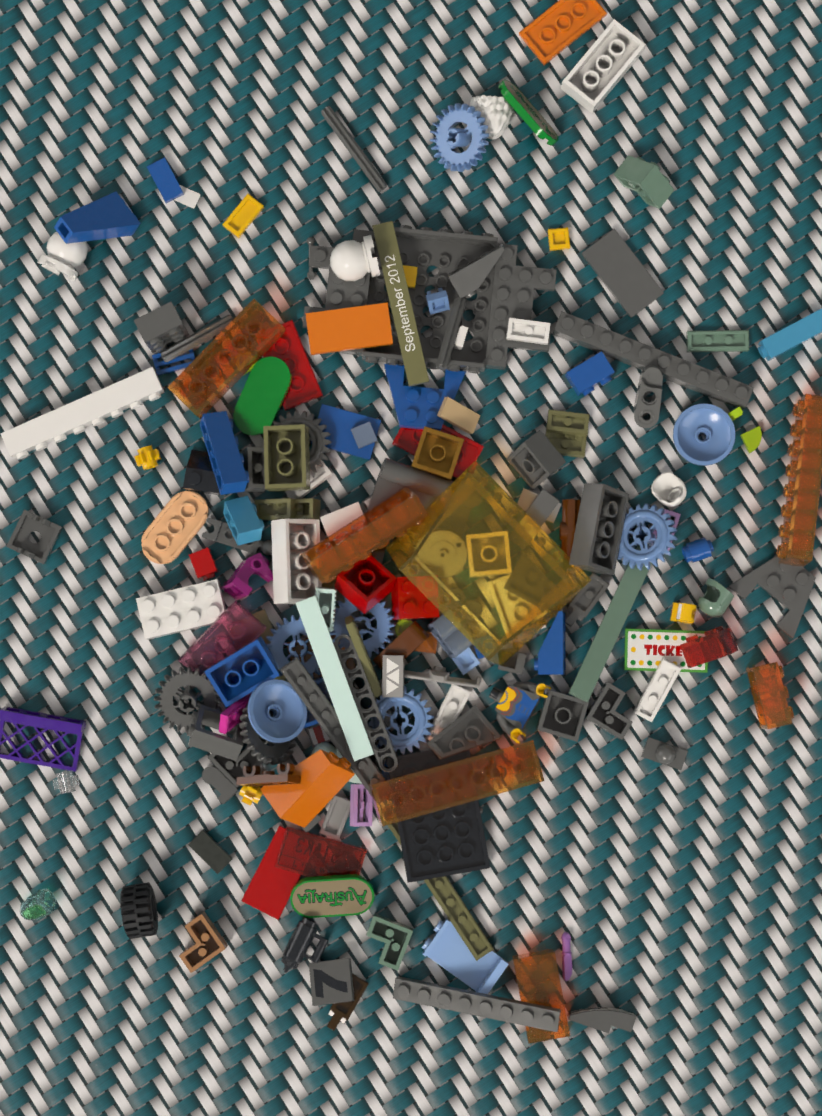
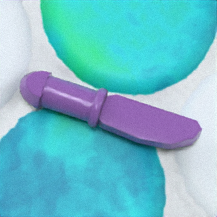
(566, 958)

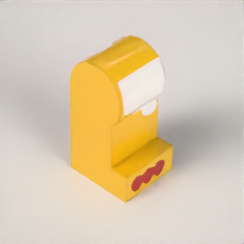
(683, 613)

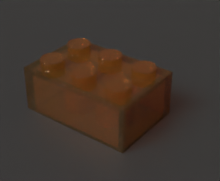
(770, 695)

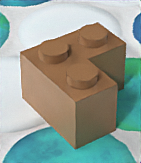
(207, 945)

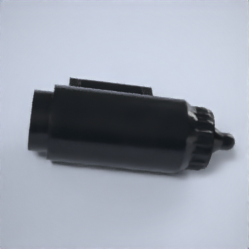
(300, 943)

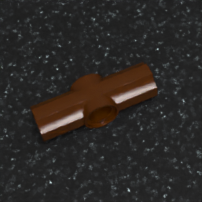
(570, 512)

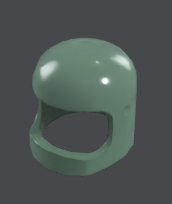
(715, 600)

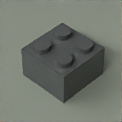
(562, 715)

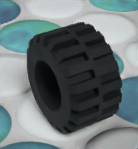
(139, 910)

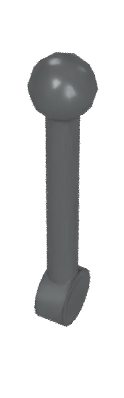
(310, 275)

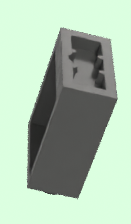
(211, 741)

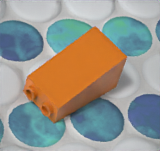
(320, 780)

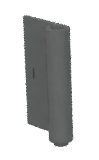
(396, 476)

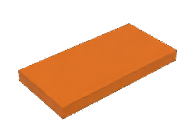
(561, 27)
(349, 328)

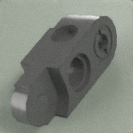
(650, 380)

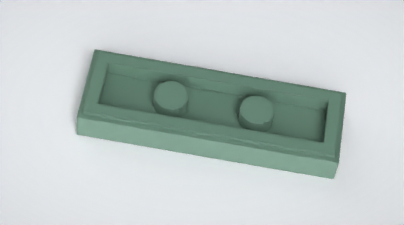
(718, 341)

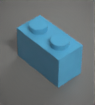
(243, 520)

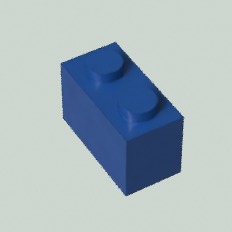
(590, 374)

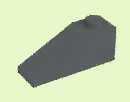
(471, 275)

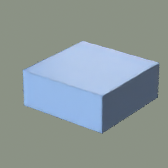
(466, 661)

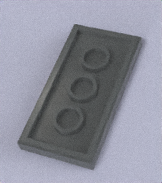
(622, 273)

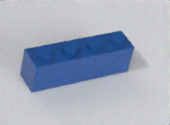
(224, 452)

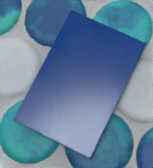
(339, 425)

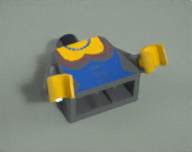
(517, 706)

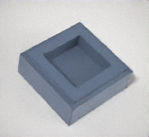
(364, 435)

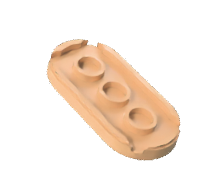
(174, 527)

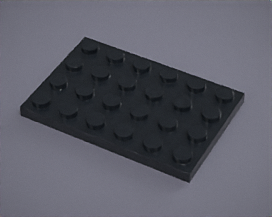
(443, 840)

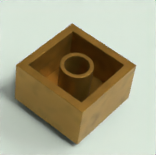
(437, 453)

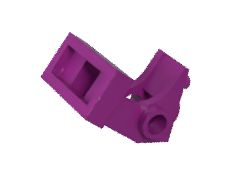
(237, 584)

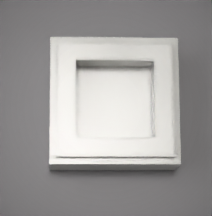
(460, 337)

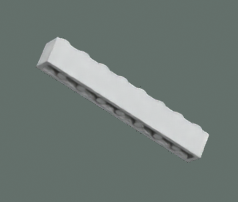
(82, 413)

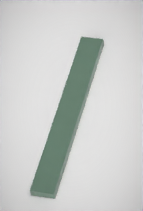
(608, 632)

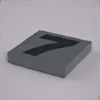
(331, 982)

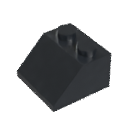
(200, 474)

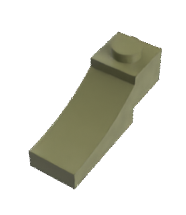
(288, 509)

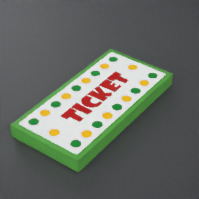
(648, 646)

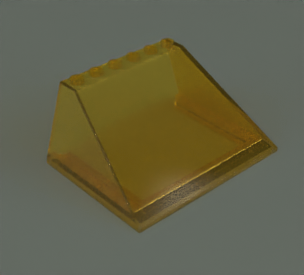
(487, 565)

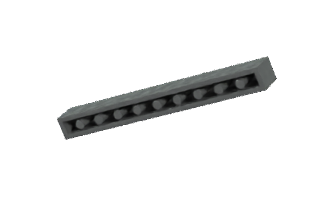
(641, 355)

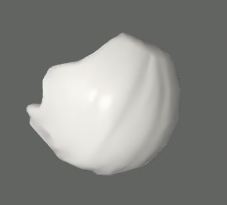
(669, 489)

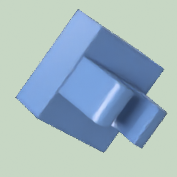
(437, 301)

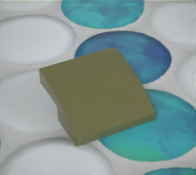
(567, 432)

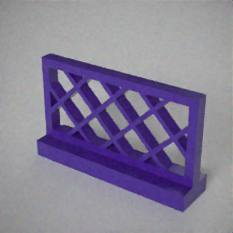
(44, 721)

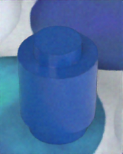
(697, 550)

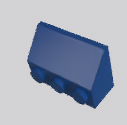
(242, 671)

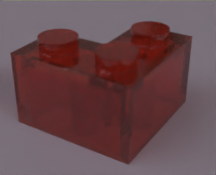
(712, 646)

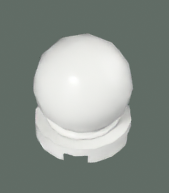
(63, 256)
(354, 259)

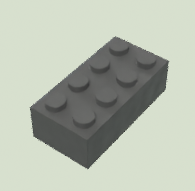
(599, 528)

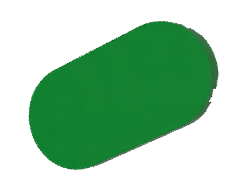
(262, 395)

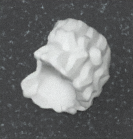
(496, 113)

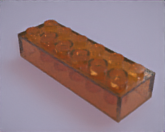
(227, 358)
(364, 535)

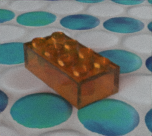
(540, 984)

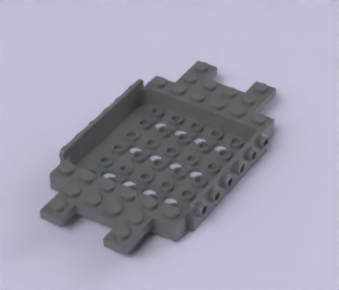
(502, 295)

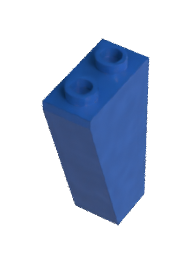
(98, 220)

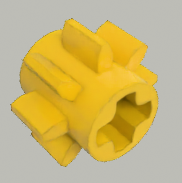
(147, 457)
(250, 794)

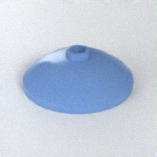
(716, 427)
(287, 709)

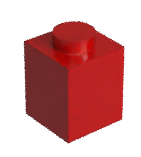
(204, 564)

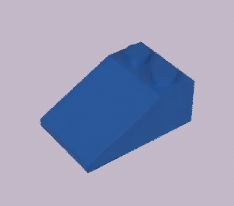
(552, 653)

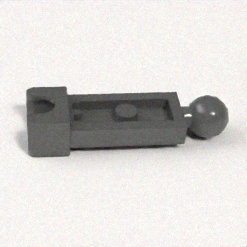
(223, 535)

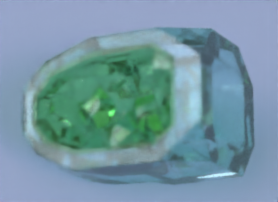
(38, 905)

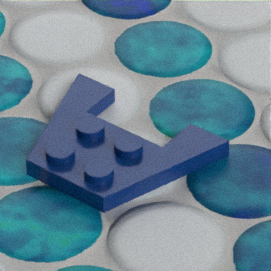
(420, 405)

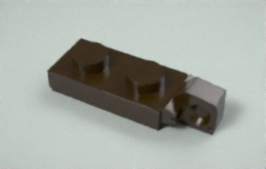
(342, 1011)

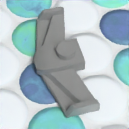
(440, 675)

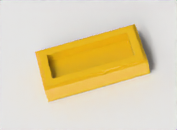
(243, 216)

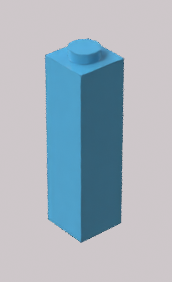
(791, 336)

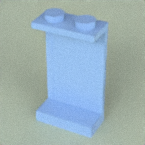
(453, 955)

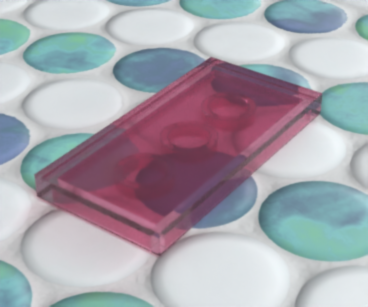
(225, 636)

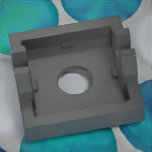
(20, 537)

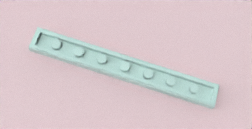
(334, 678)

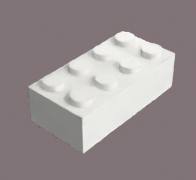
(603, 66)
(291, 574)
(181, 609)

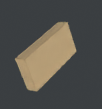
(458, 415)

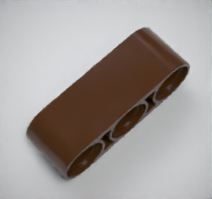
(404, 643)

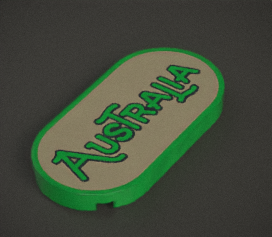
(528, 112)
(332, 896)

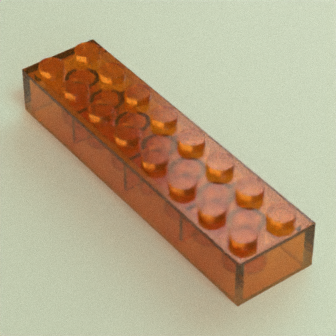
(803, 484)
(456, 783)

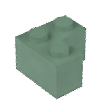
(645, 180)
(394, 935)

